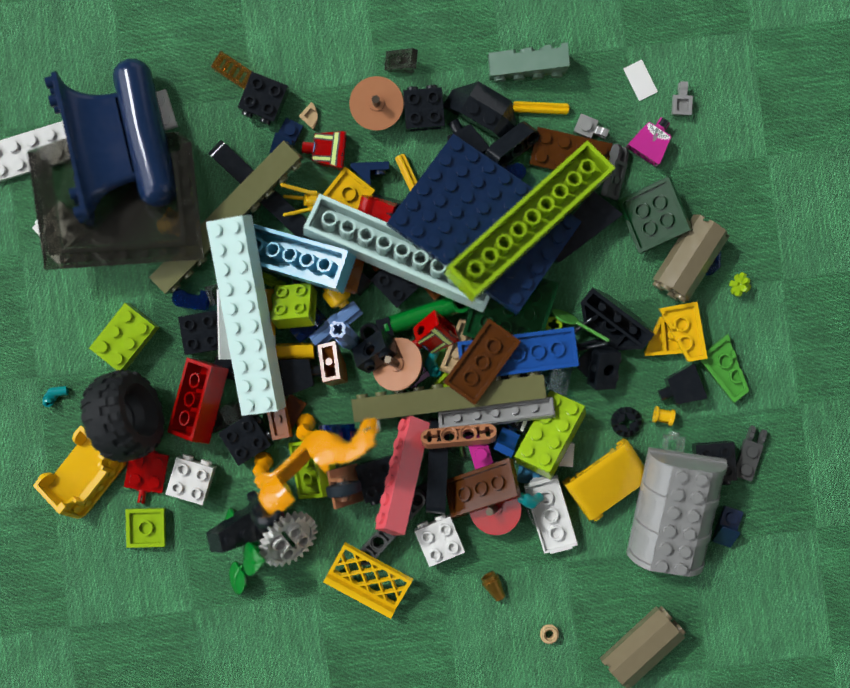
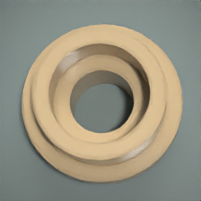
(549, 640)

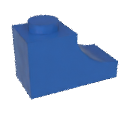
(506, 440)

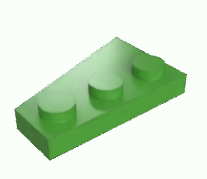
(725, 369)

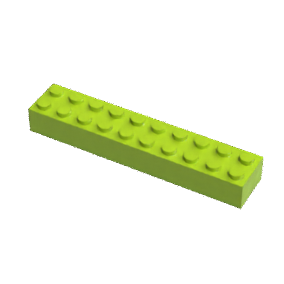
(529, 221)

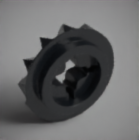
(618, 417)

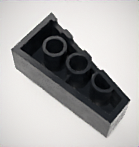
(236, 531)

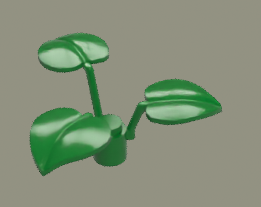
(252, 563)

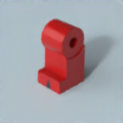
(377, 207)

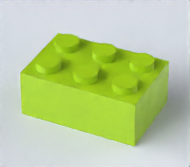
(124, 337)

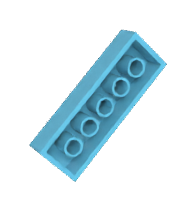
(304, 259)

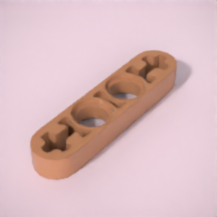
(458, 432)

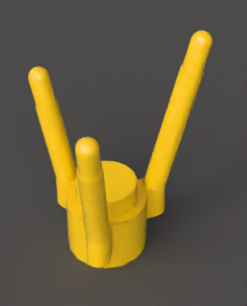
(308, 199)

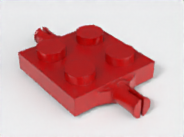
(147, 474)

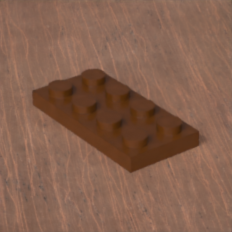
(556, 146)
(482, 361)
(482, 488)

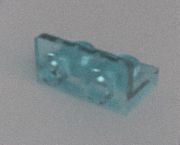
(557, 379)

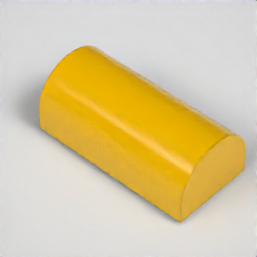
(295, 351)

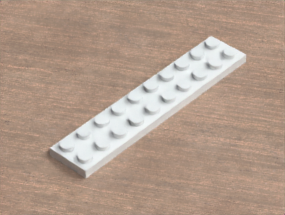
(14, 149)

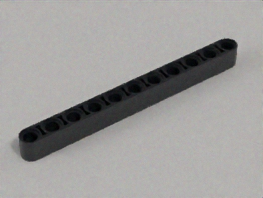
(275, 204)

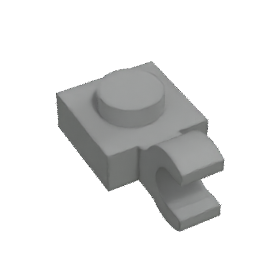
(682, 102)
(588, 126)

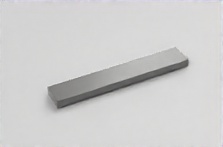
(498, 413)

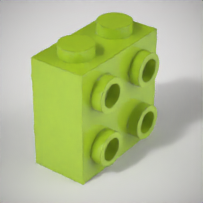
(293, 306)

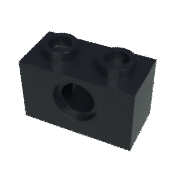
(373, 350)
(604, 368)

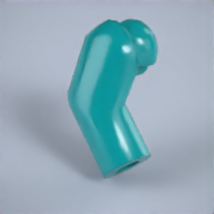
(431, 364)
(52, 395)
(530, 501)

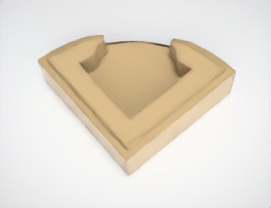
(310, 116)

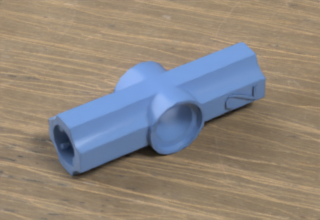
(346, 315)
(344, 335)

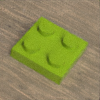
(145, 527)

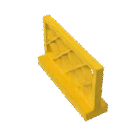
(361, 591)

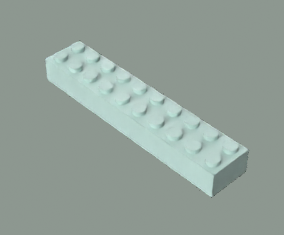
(382, 247)
(246, 315)

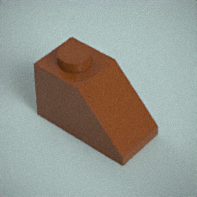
(332, 364)

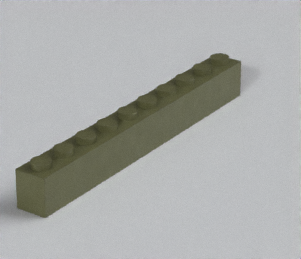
(238, 203)
(445, 398)

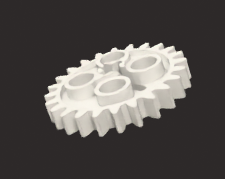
(300, 529)

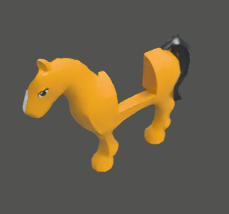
(322, 446)

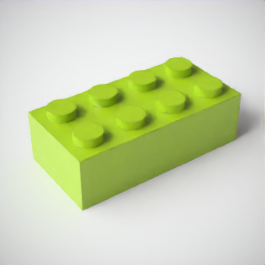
(550, 437)

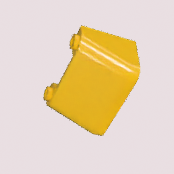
(79, 479)
(606, 480)

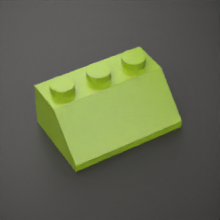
(310, 479)

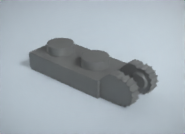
(612, 186)
(750, 454)

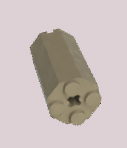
(690, 259)
(643, 647)

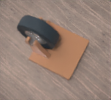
(344, 486)

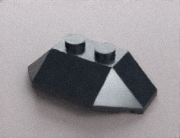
(482, 108)
(615, 321)

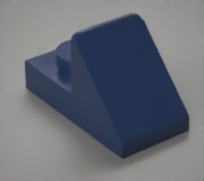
(289, 132)
(364, 169)
(727, 526)

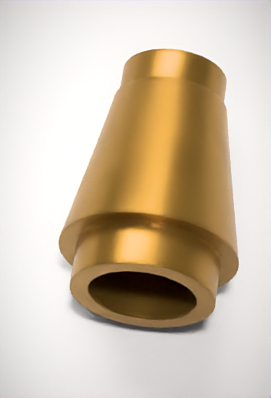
(493, 585)

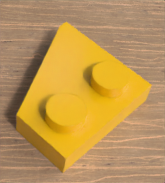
(662, 342)

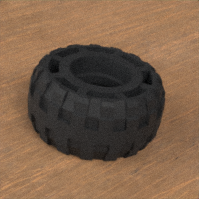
(122, 416)

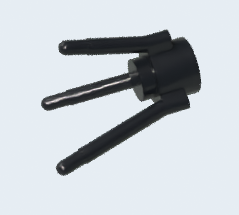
(587, 345)

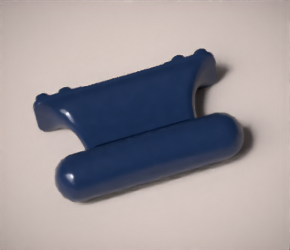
(115, 139)

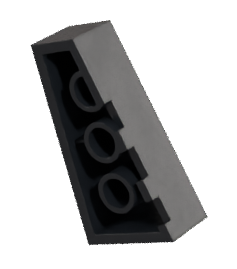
(595, 216)

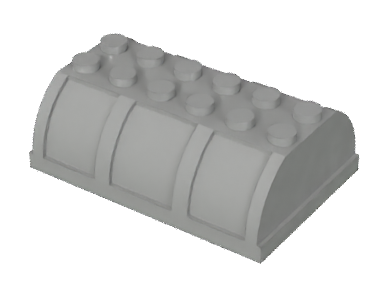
(675, 511)

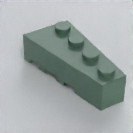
(529, 63)

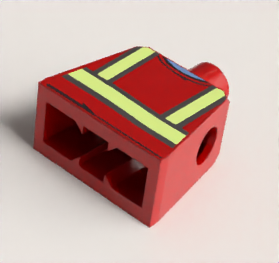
(327, 149)
(435, 333)

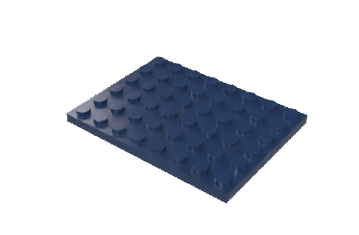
(459, 202)

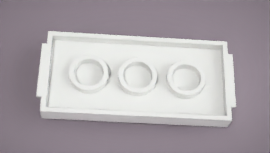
(551, 515)

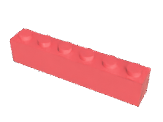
(402, 477)

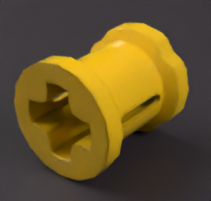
(663, 416)

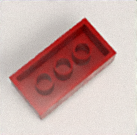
(197, 400)

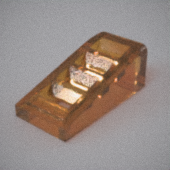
(218, 61)

